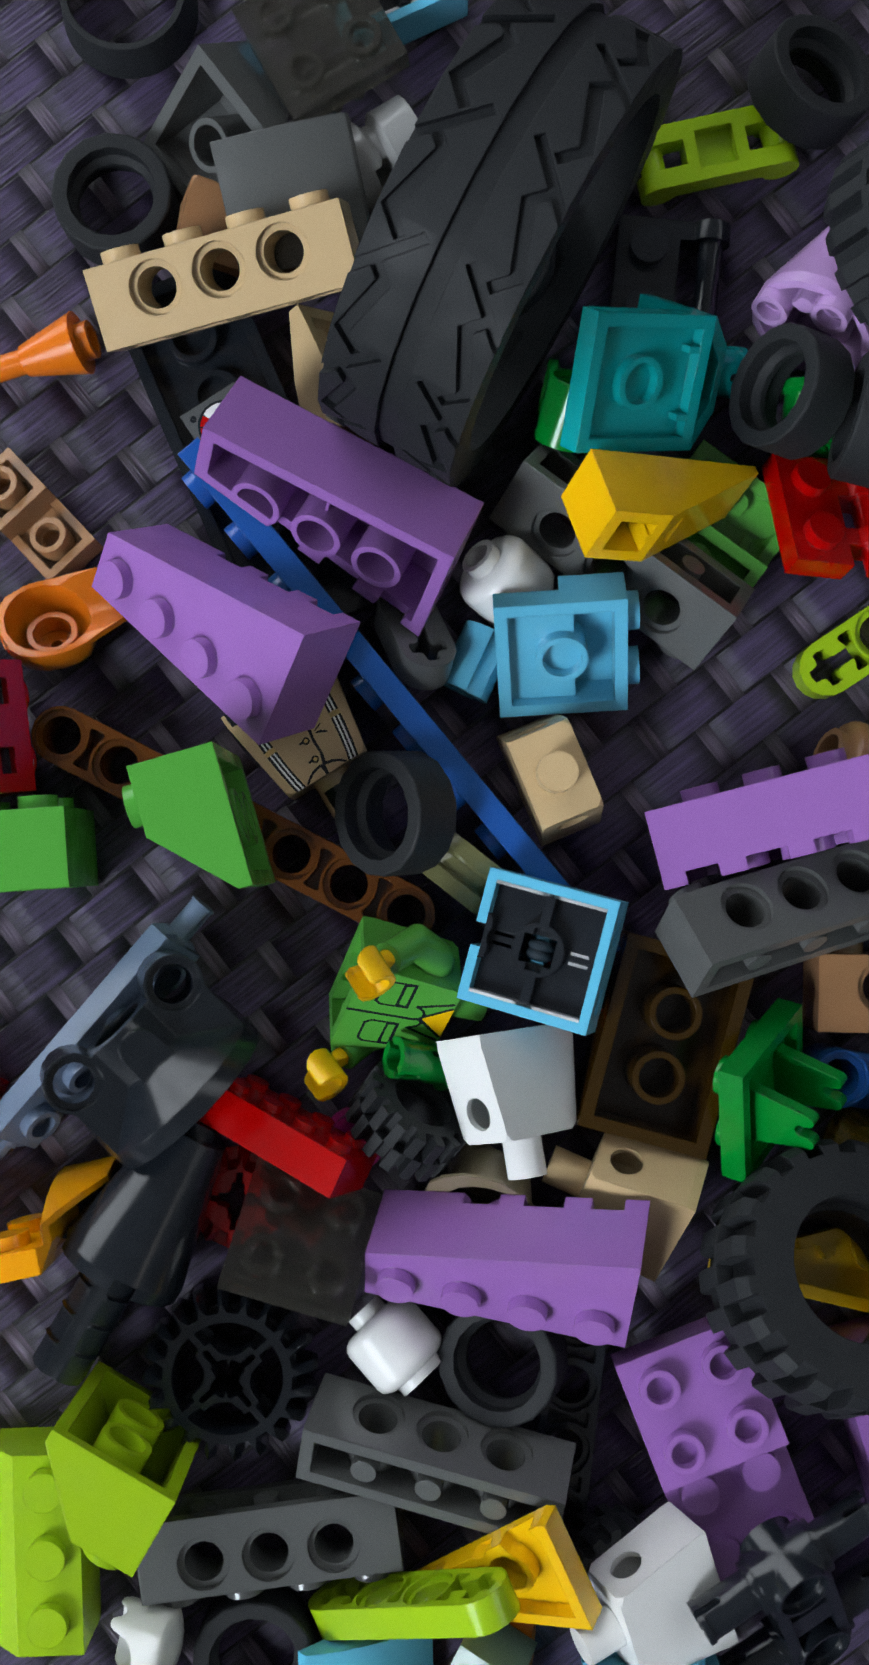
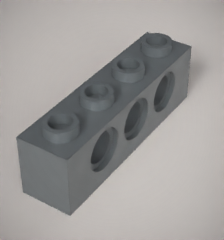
(705, 590)
(767, 918)
(429, 1457)
(293, 1509)

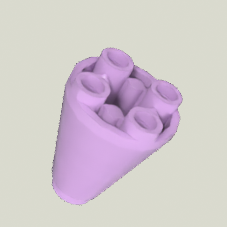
(810, 295)

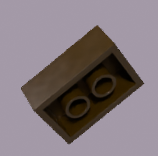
(657, 1052)

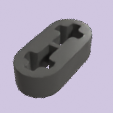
(437, 649)

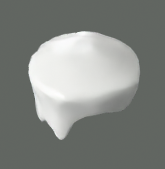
(148, 1634)

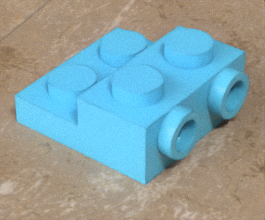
(567, 646)

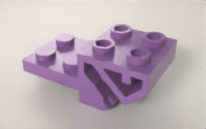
(710, 1436)

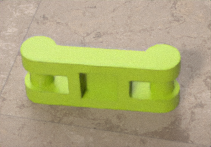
(714, 155)

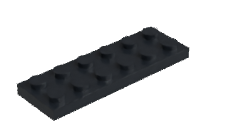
(194, 368)

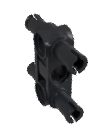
(789, 1579)

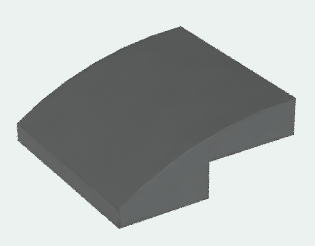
(286, 161)

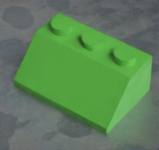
(201, 811)

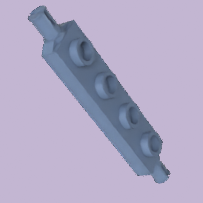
(24, 1111)

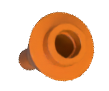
(57, 350)

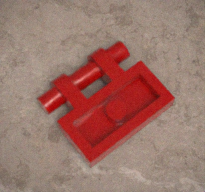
(810, 517)

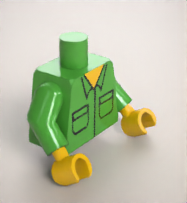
(387, 987)

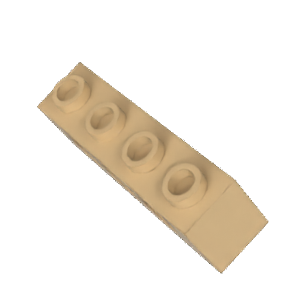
(123, 284)

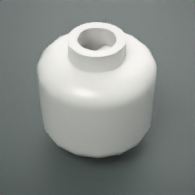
(501, 567)
(394, 1345)

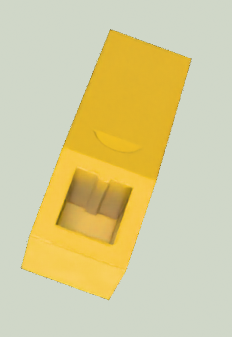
(645, 503)

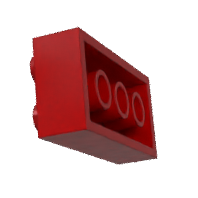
(290, 1137)

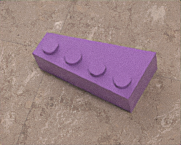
(338, 497)
(229, 630)
(763, 819)
(511, 1261)

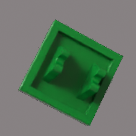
(767, 1089)

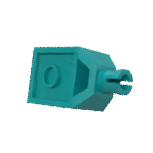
(646, 377)

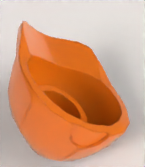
(56, 621)

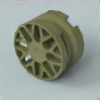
(462, 873)

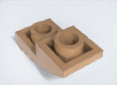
(40, 522)

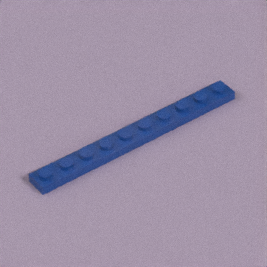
(380, 685)

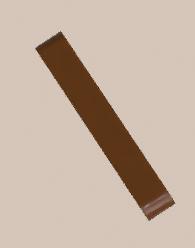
(93, 763)

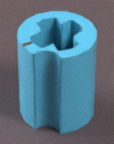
(474, 663)

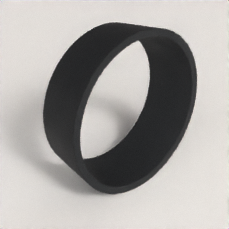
(140, 57)

